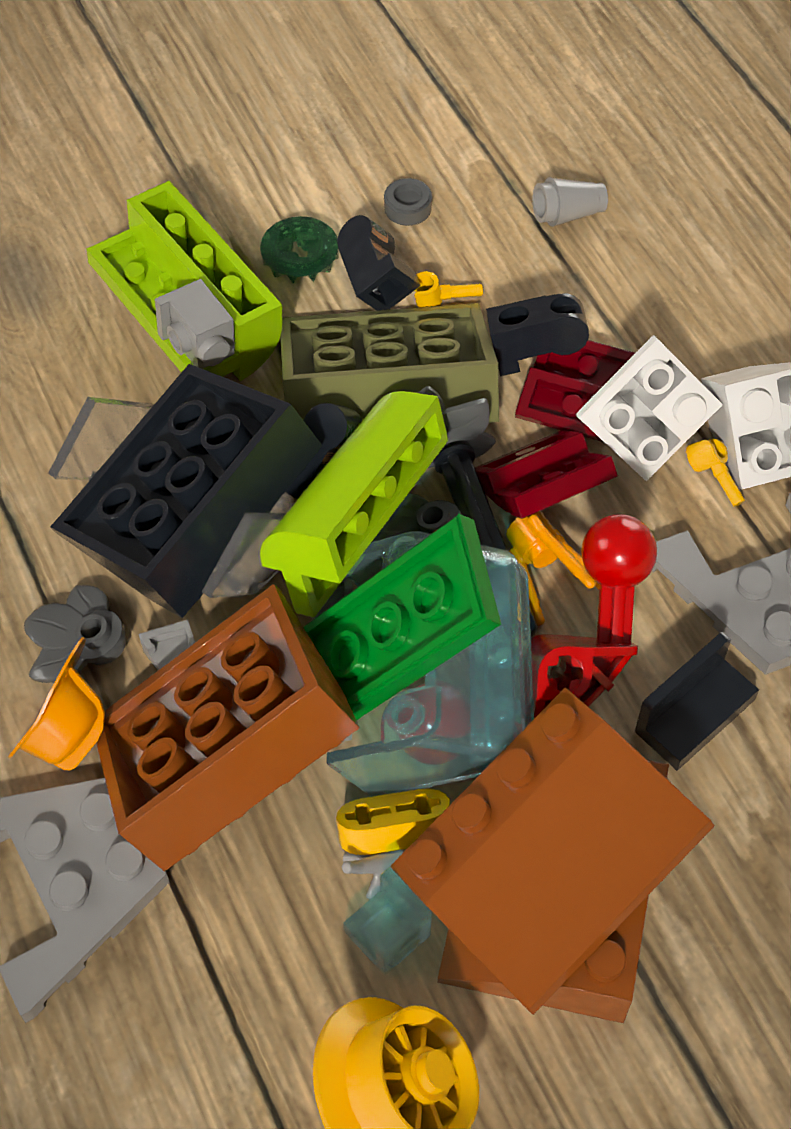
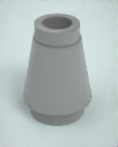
(567, 200)

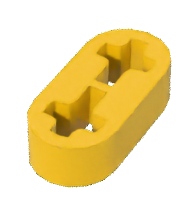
(388, 820)

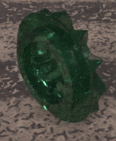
(311, 235)

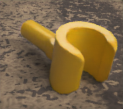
(432, 293)
(714, 455)

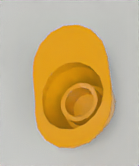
(68, 720)

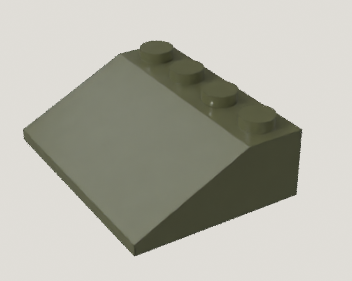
(372, 353)

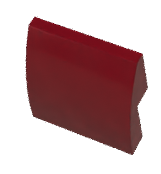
(565, 383)
(544, 473)

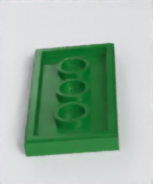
(408, 617)

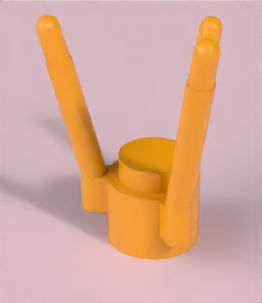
(541, 544)

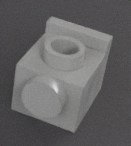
(196, 324)

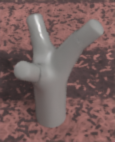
(370, 864)

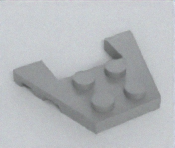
(745, 603)
(84, 877)

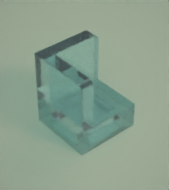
(390, 923)

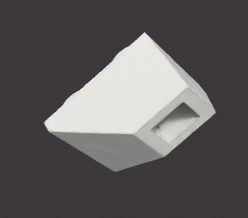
(649, 408)
(754, 421)

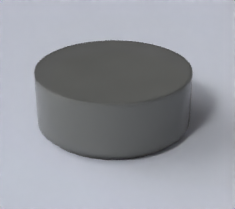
(407, 201)

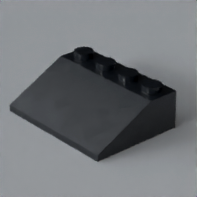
(184, 483)

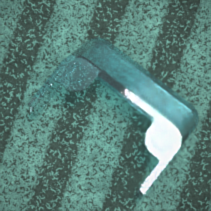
(467, 704)

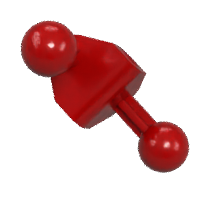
(618, 556)

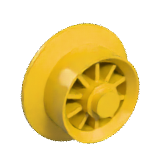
(393, 1069)

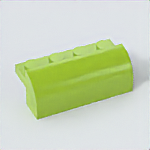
(173, 247)
(354, 497)

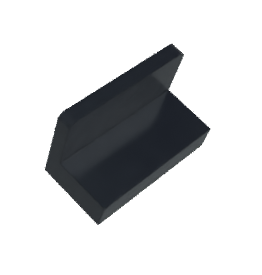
(694, 704)

